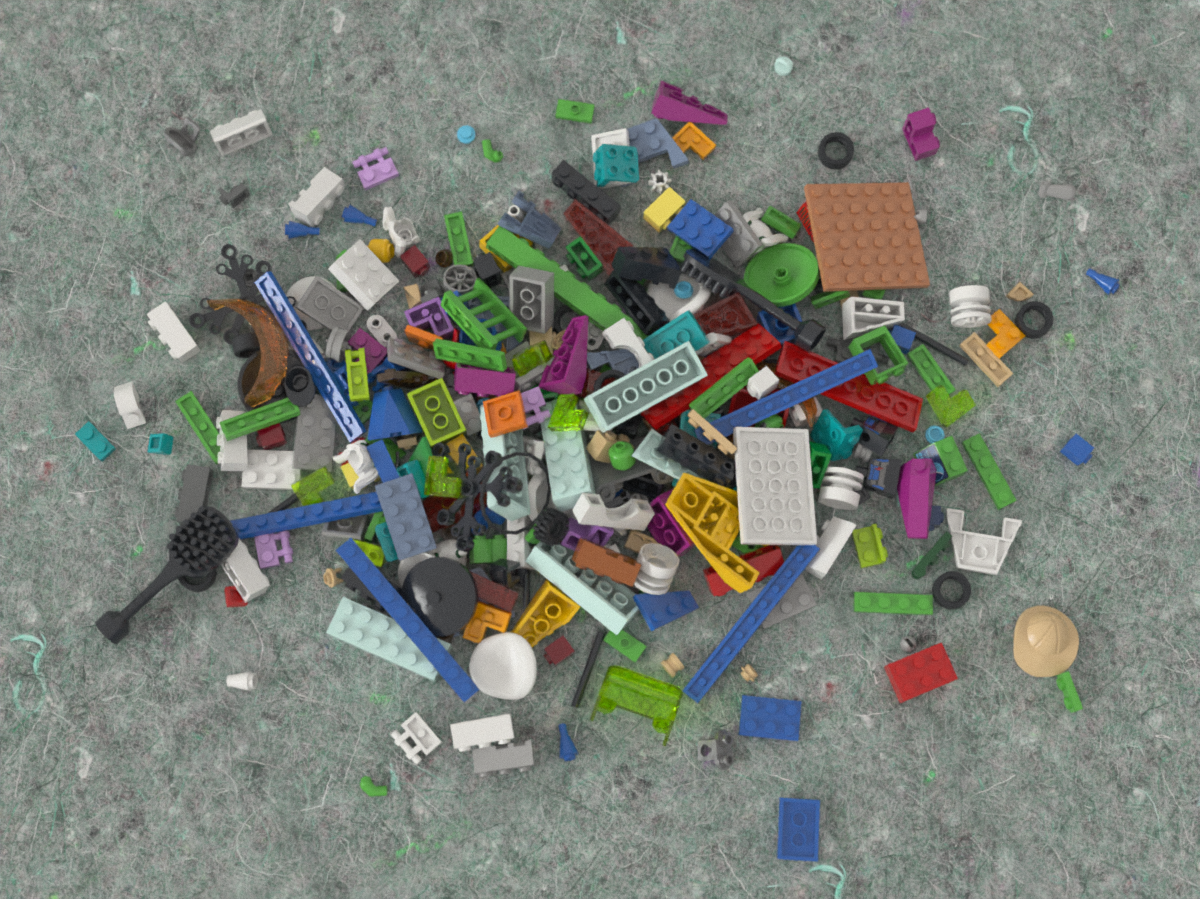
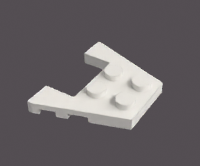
(979, 551)

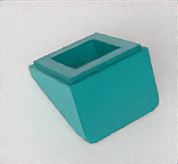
(160, 444)

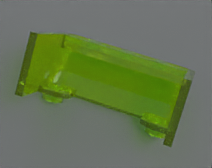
(640, 696)

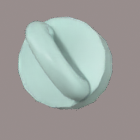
(783, 66)

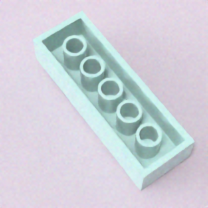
(645, 387)
(506, 445)
(566, 463)
(598, 595)
(380, 637)

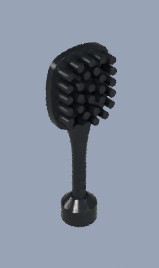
(726, 282)
(194, 551)

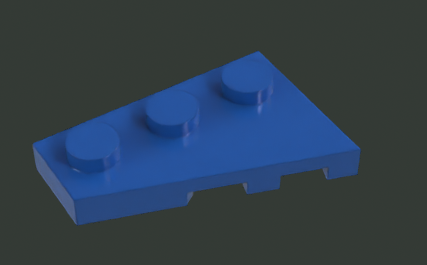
(664, 608)

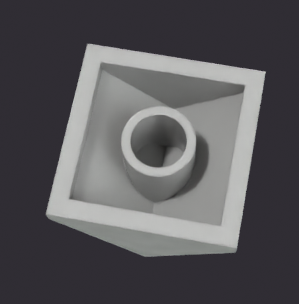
(346, 528)

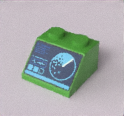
(945, 458)

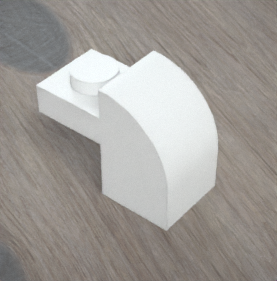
(128, 405)
(798, 415)

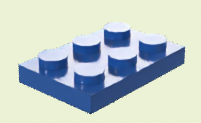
(700, 229)
(770, 718)
(798, 829)

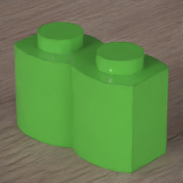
(488, 549)

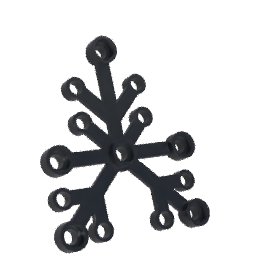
(237, 273)
(470, 488)

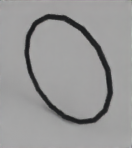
(488, 476)

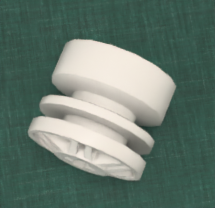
(970, 306)
(841, 488)
(656, 569)

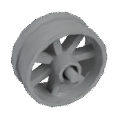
(459, 282)
(337, 344)

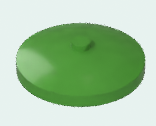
(783, 273)

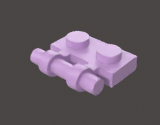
(377, 173)
(532, 402)
(267, 549)

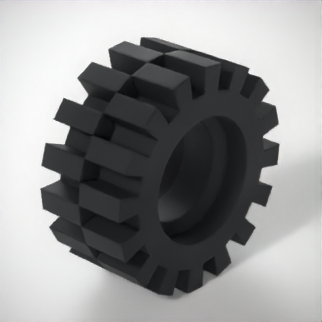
(550, 526)

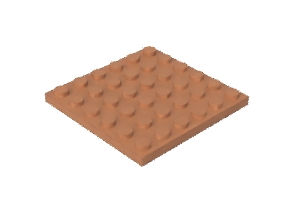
(866, 236)

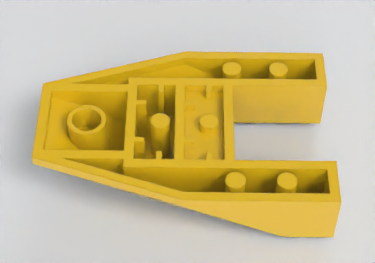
(712, 522)

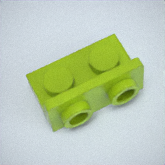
(869, 546)
(373, 552)

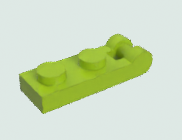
(357, 375)

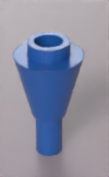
(353, 215)
(297, 230)
(1107, 283)
(567, 748)

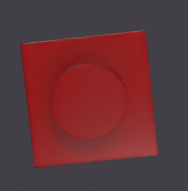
(233, 597)

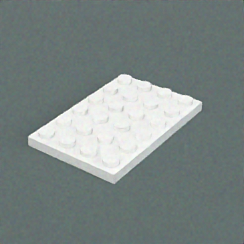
(774, 486)

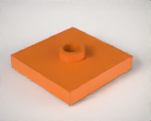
(421, 337)
(505, 414)

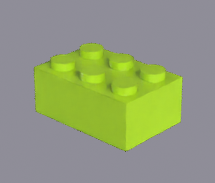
(436, 412)

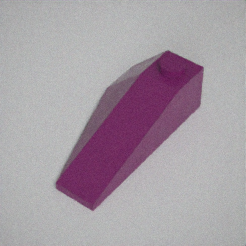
(675, 106)
(569, 366)
(915, 496)

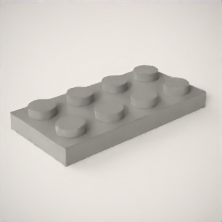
(314, 436)

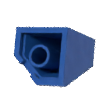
(391, 415)

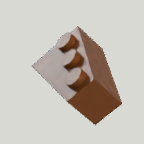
(606, 562)

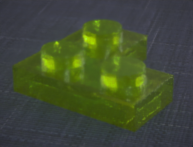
(949, 408)
(565, 416)
(436, 481)
(309, 487)

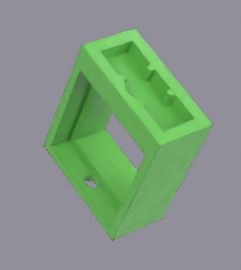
(896, 356)

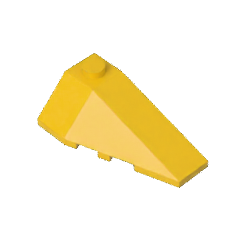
(545, 613)

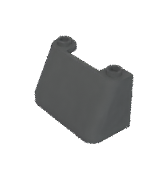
(606, 475)

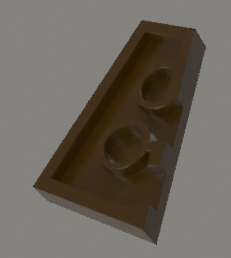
(405, 379)

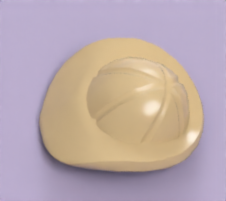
(1045, 641)

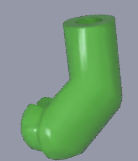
(491, 154)
(372, 790)

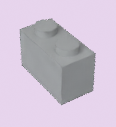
(468, 412)

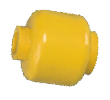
(382, 249)

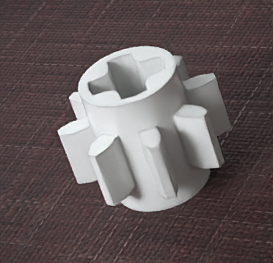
(658, 177)

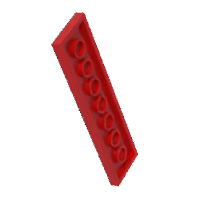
(754, 343)
(876, 400)

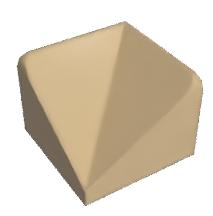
(412, 295)

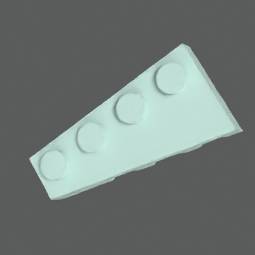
(647, 453)

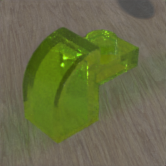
(531, 357)

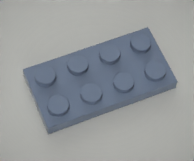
(405, 517)

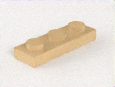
(986, 359)
(711, 433)

